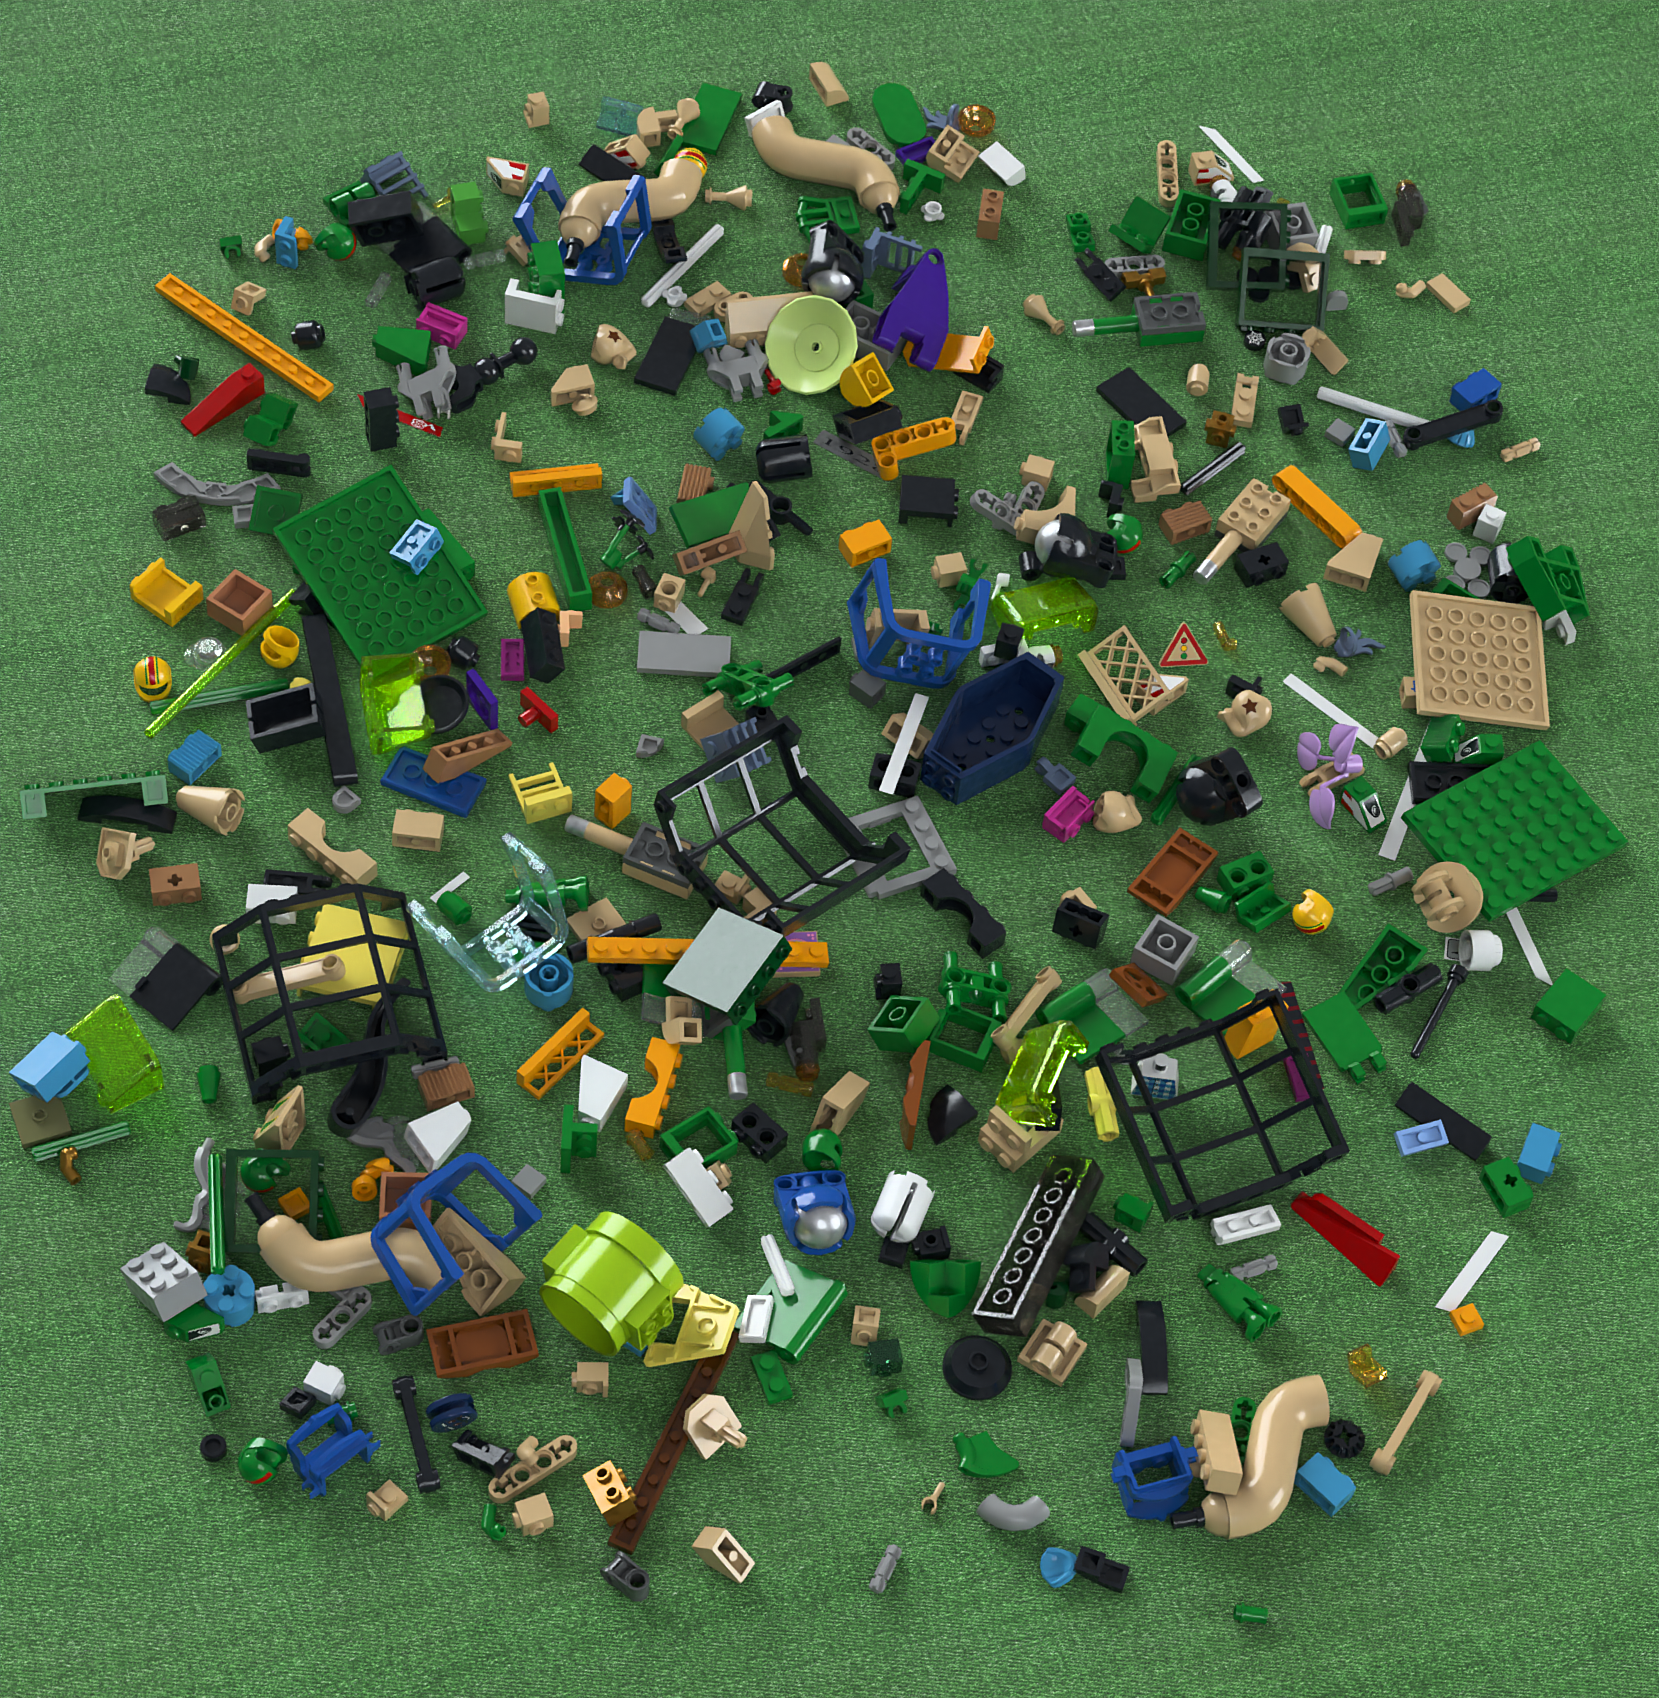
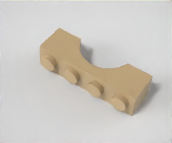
(350, 867)

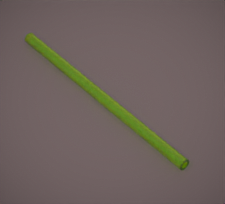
(218, 666)

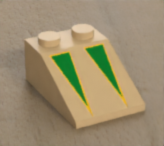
(283, 1123)

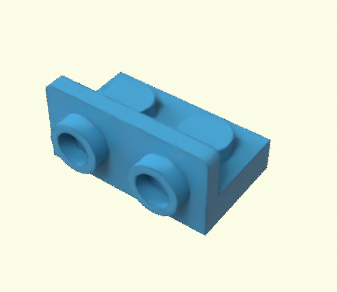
(286, 244)
(417, 546)

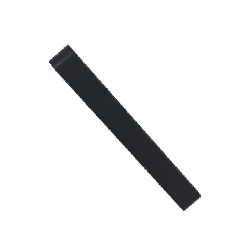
(327, 683)

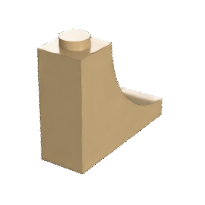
(1032, 521)

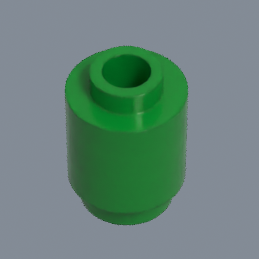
(454, 907)

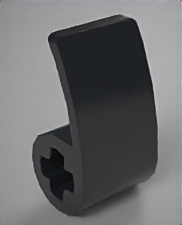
(1029, 566)

